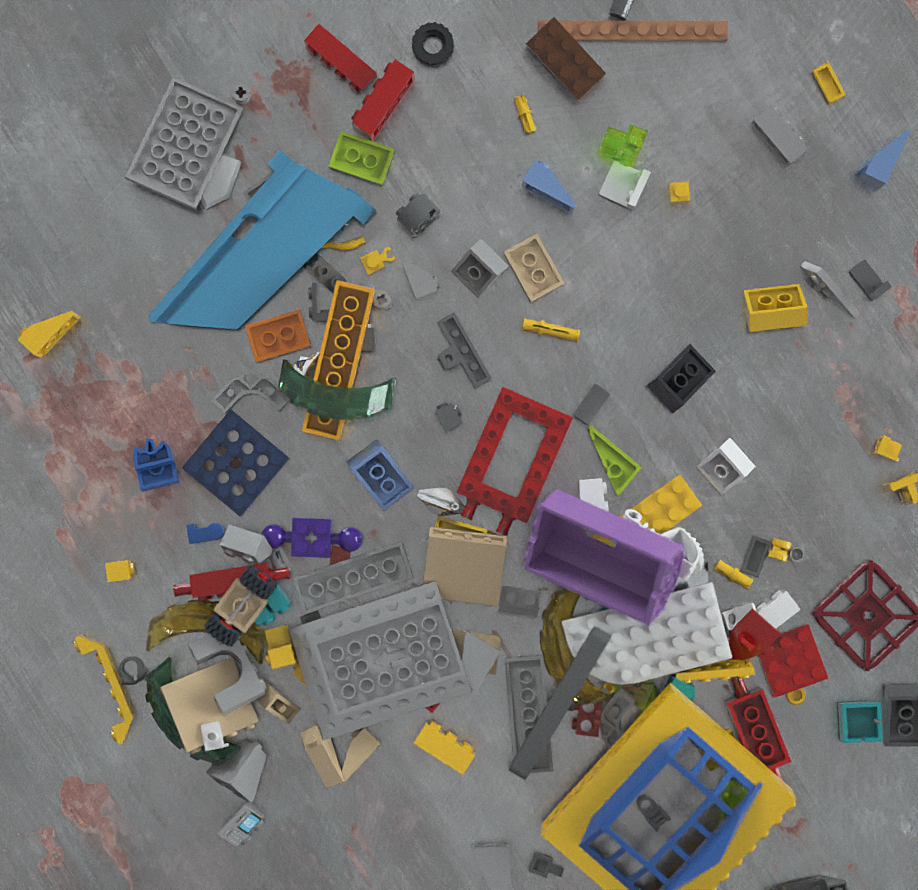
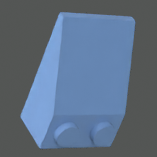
(879, 167)
(544, 183)
(380, 474)

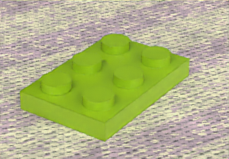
(361, 158)

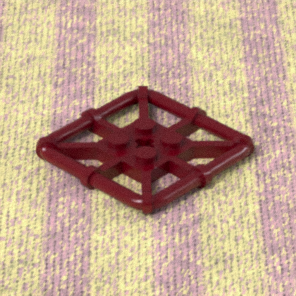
(855, 615)

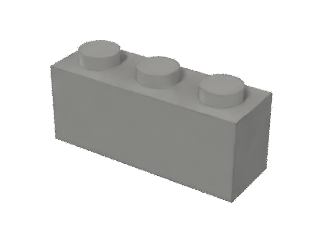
(780, 135)

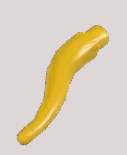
(348, 245)

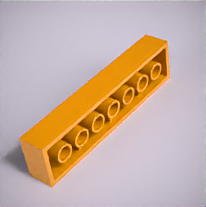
(340, 349)

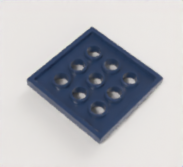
(207, 451)

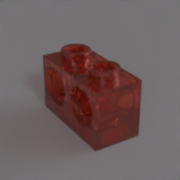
(593, 716)

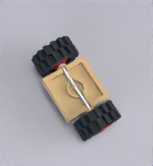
(240, 606)

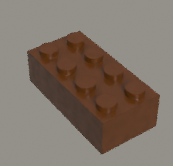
(565, 58)

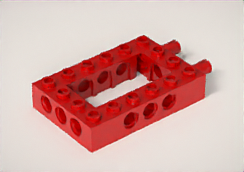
(480, 493)

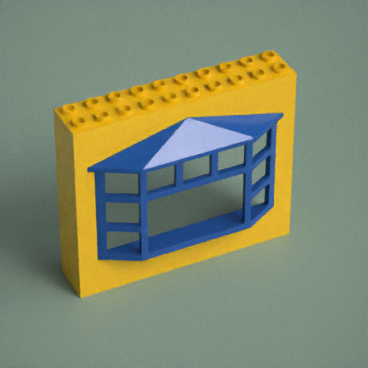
(629, 769)

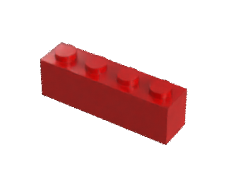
(340, 58)

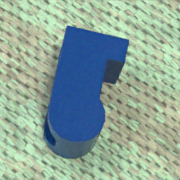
(212, 532)

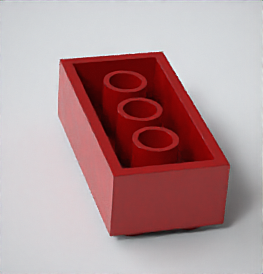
(383, 100)

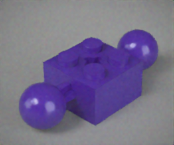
(348, 539)

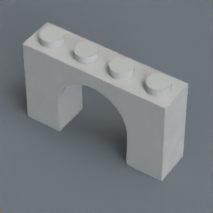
(246, 689)

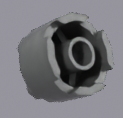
(417, 214)

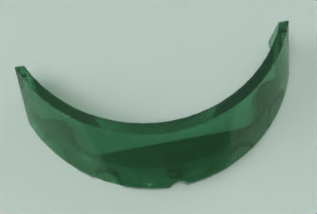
(334, 401)
(159, 677)

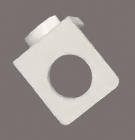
(738, 612)
(212, 736)

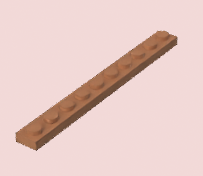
(644, 30)

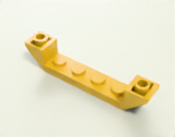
(87, 645)

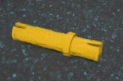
(551, 330)

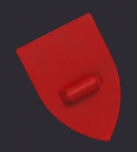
(751, 636)

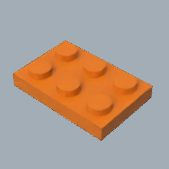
(277, 336)

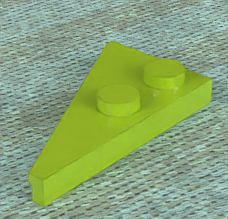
(617, 464)

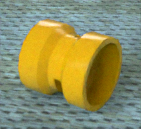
(779, 549)

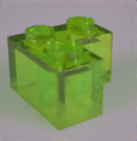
(623, 146)

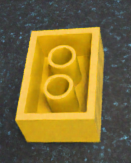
(445, 746)

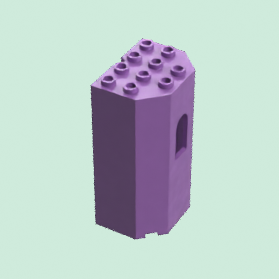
(628, 578)

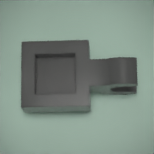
(543, 865)

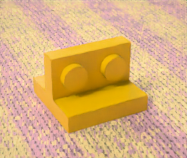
(906, 484)

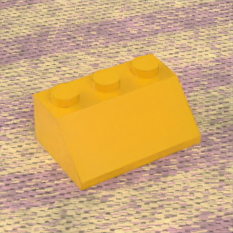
(775, 307)

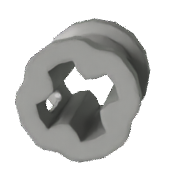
(237, 90)

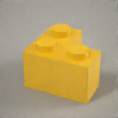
(281, 647)

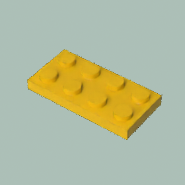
(721, 669)

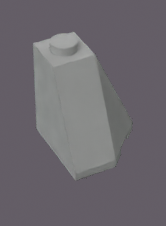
(241, 771)

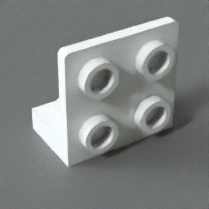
(624, 185)

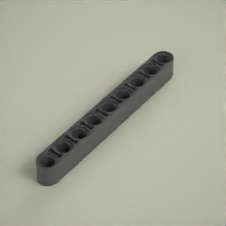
(559, 702)

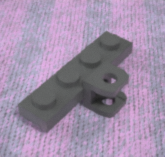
(461, 352)

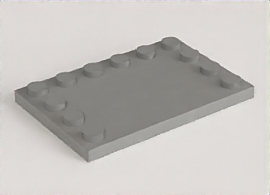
(183, 143)

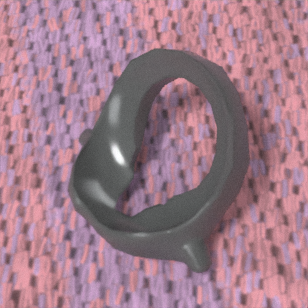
(140, 669)

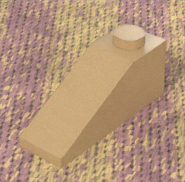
(360, 749)
(322, 756)

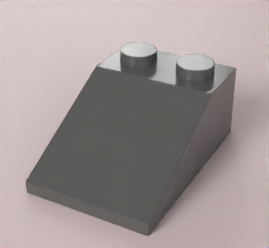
(901, 715)

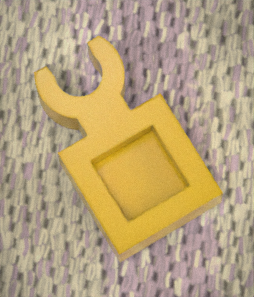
(374, 262)

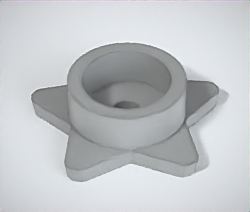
(801, 554)

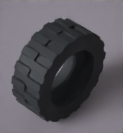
(437, 30)

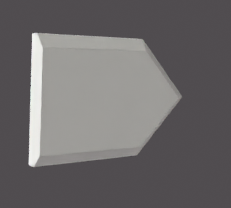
(221, 182)

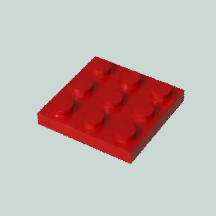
(792, 662)

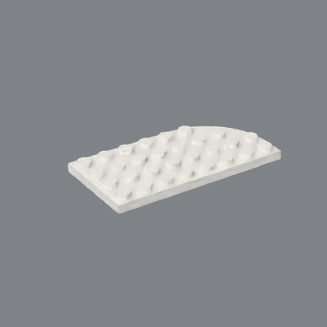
(679, 639)

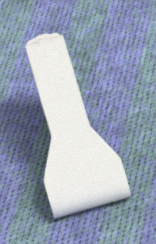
(692, 548)

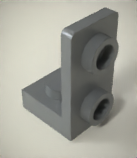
(323, 271)
(869, 280)
(317, 317)

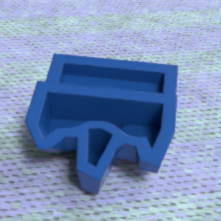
(155, 466)

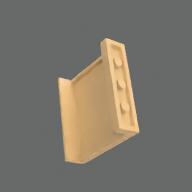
(465, 565)
(193, 704)

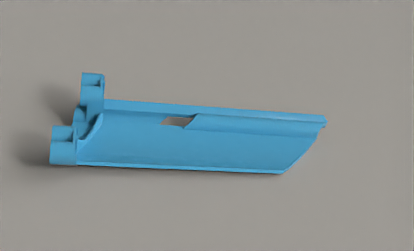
(237, 276)

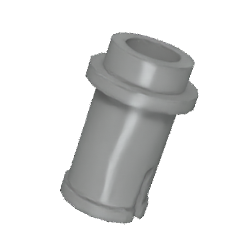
(276, 560)

